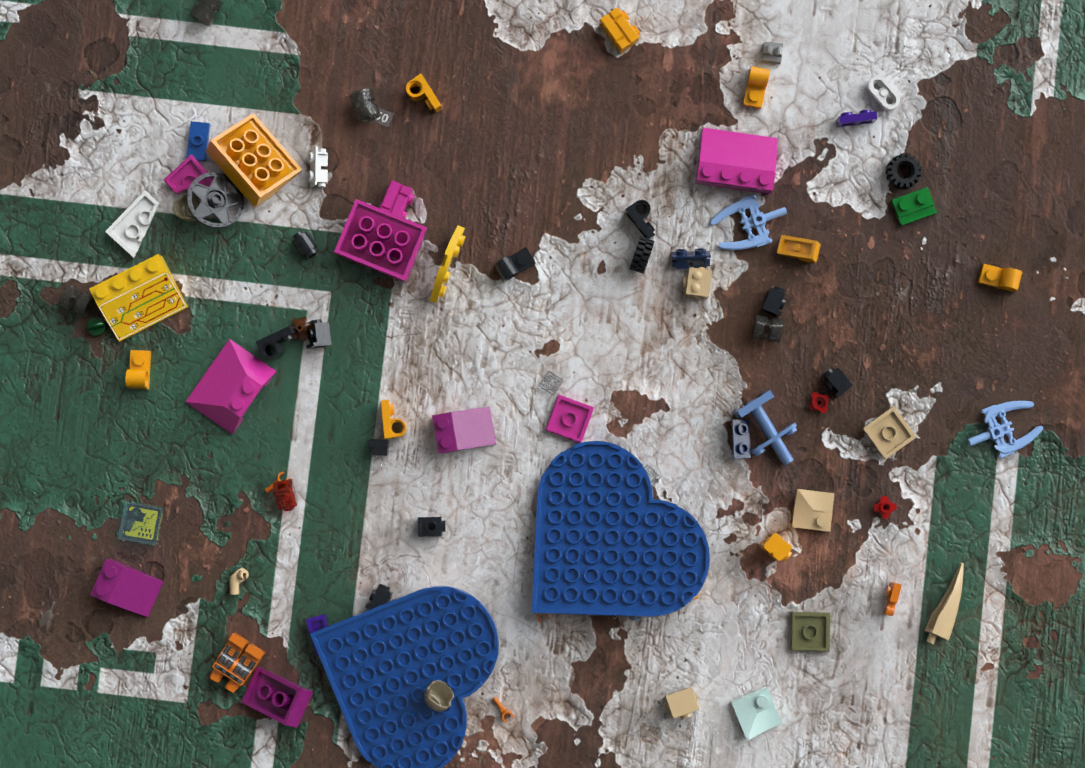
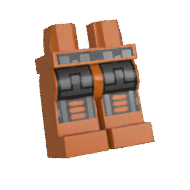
(234, 668)

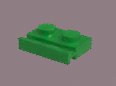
(913, 206)

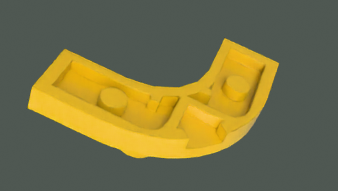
(443, 274)

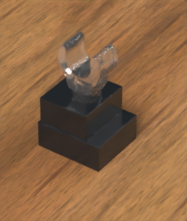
(380, 449)

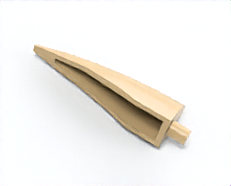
(944, 615)

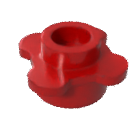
(822, 398)
(884, 502)

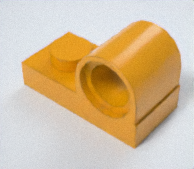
(756, 87)
(431, 101)
(800, 248)
(1005, 278)
(139, 372)
(388, 422)

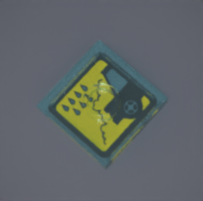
(141, 523)

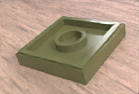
(810, 631)

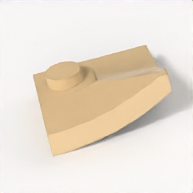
(812, 510)

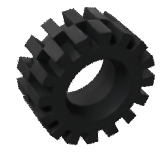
(893, 177)
(641, 255)

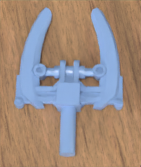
(757, 220)
(997, 431)

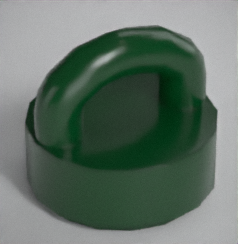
(96, 326)

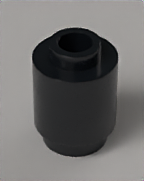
(305, 244)

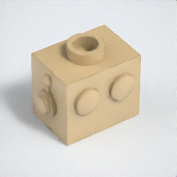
(697, 283)
(682, 703)

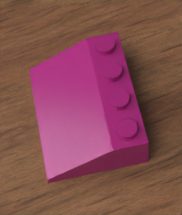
(737, 161)
(380, 241)

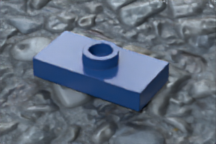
(198, 140)

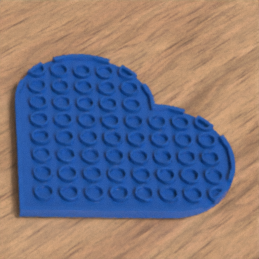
(608, 542)
(390, 657)

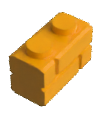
(619, 30)
(776, 547)

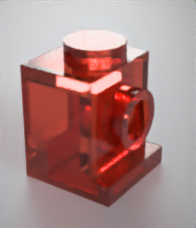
(285, 494)

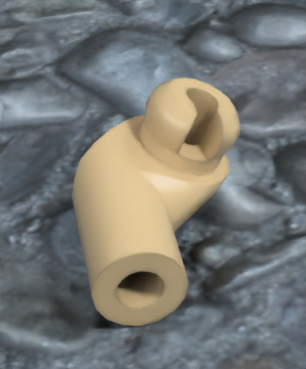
(235, 579)

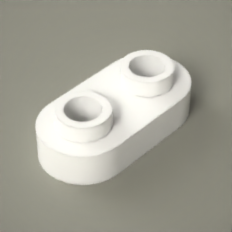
(886, 91)

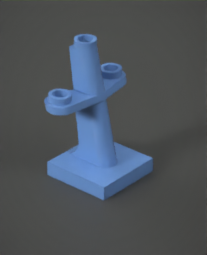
(773, 438)

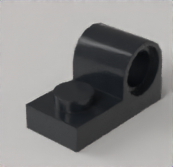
(645, 229)
(514, 264)
(275, 339)

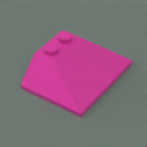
(230, 386)

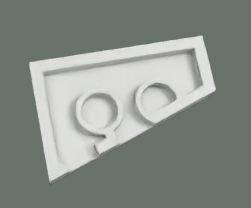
(133, 223)

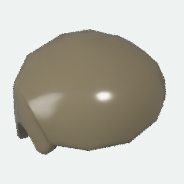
(181, 208)
(438, 696)

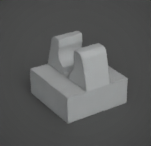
(772, 52)

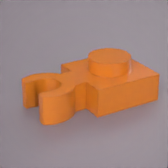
(892, 593)

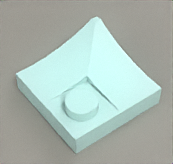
(756, 712)

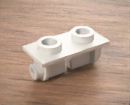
(316, 175)

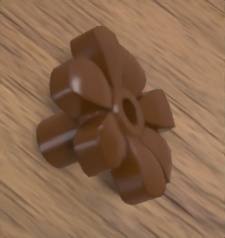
(301, 332)

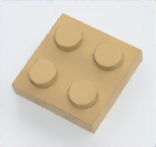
(889, 432)

